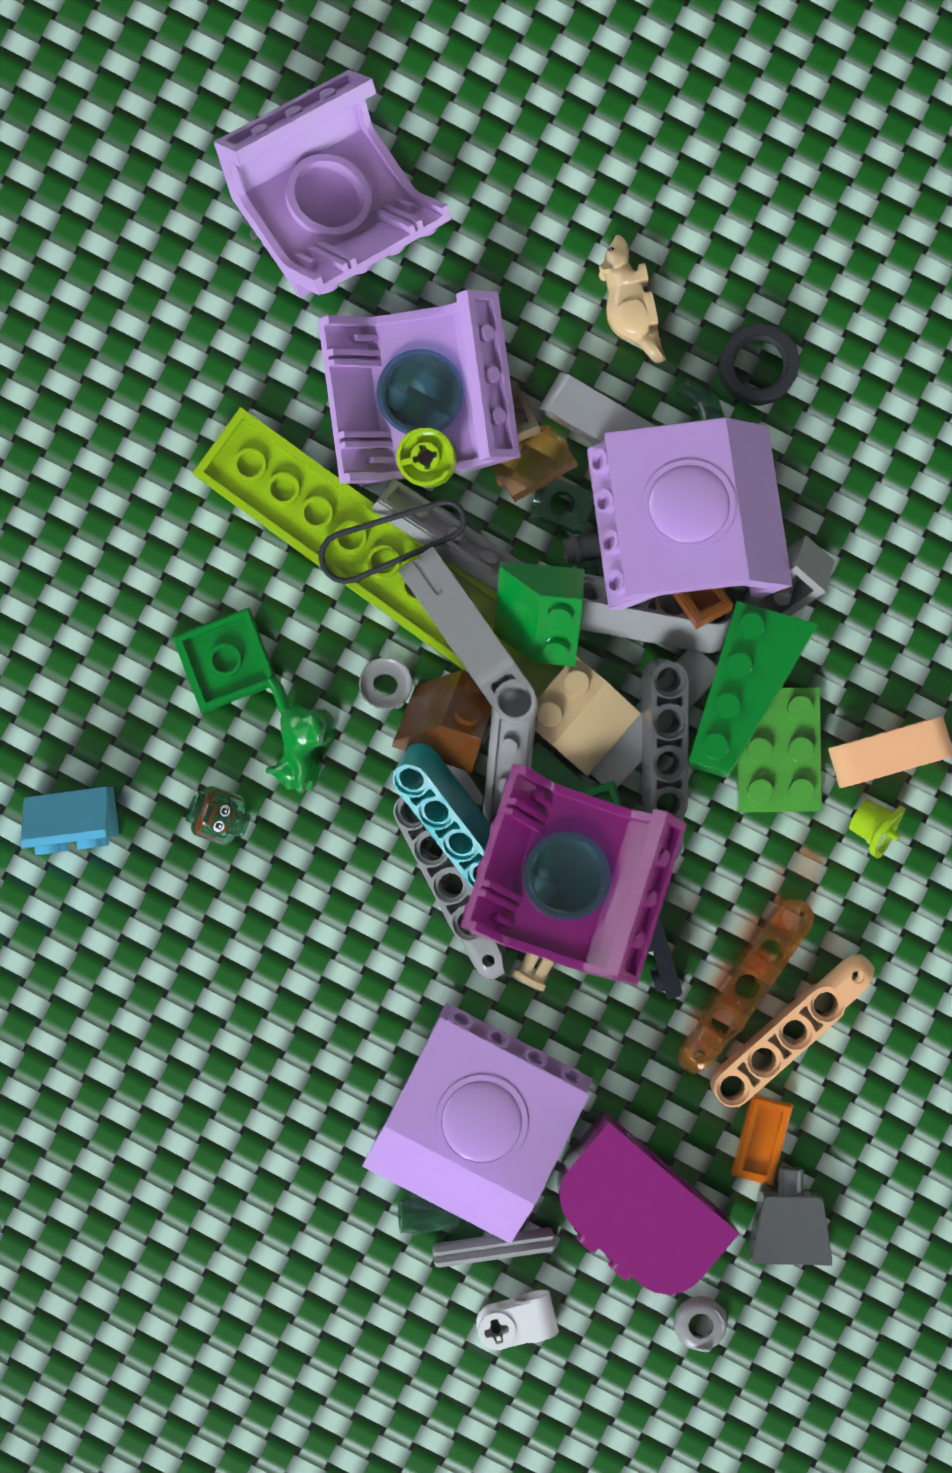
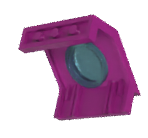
(573, 877)

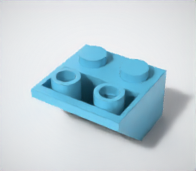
(67, 817)

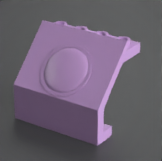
(324, 186)
(688, 510)
(479, 1123)

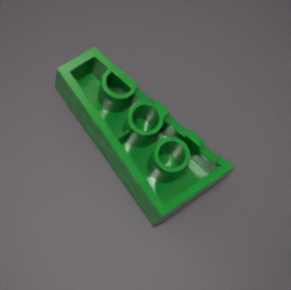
(749, 675)

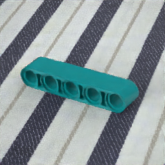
(446, 820)

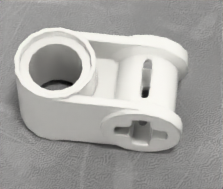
(522, 1320)

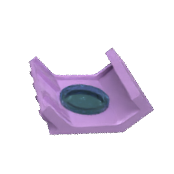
(414, 372)

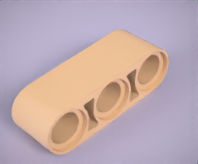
(891, 752)

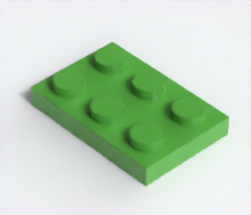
(784, 757)

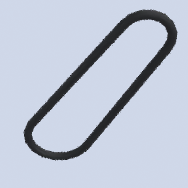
(458, 532)

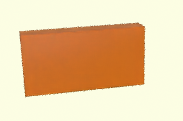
(762, 1139)

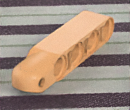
(753, 1079)

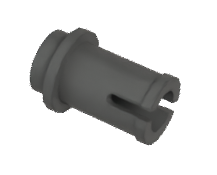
(580, 547)

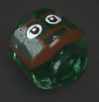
(217, 815)

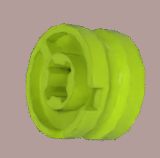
(440, 468)

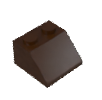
(448, 717)

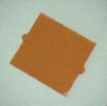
(540, 462)

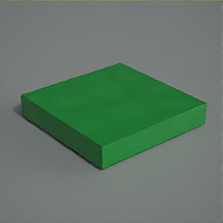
(224, 660)

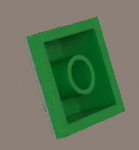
(540, 611)

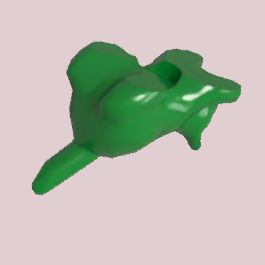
(303, 734)

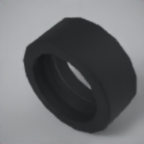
(773, 336)

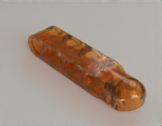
(713, 1041)

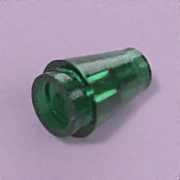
(422, 1217)

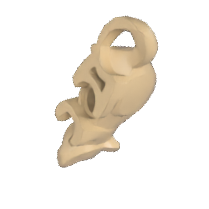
(628, 307)

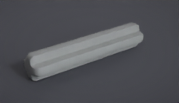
(492, 1247)

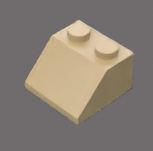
(582, 716)

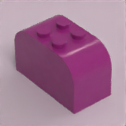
(640, 1210)

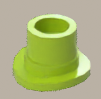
(877, 826)

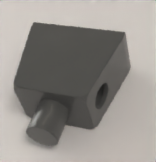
(789, 1224)

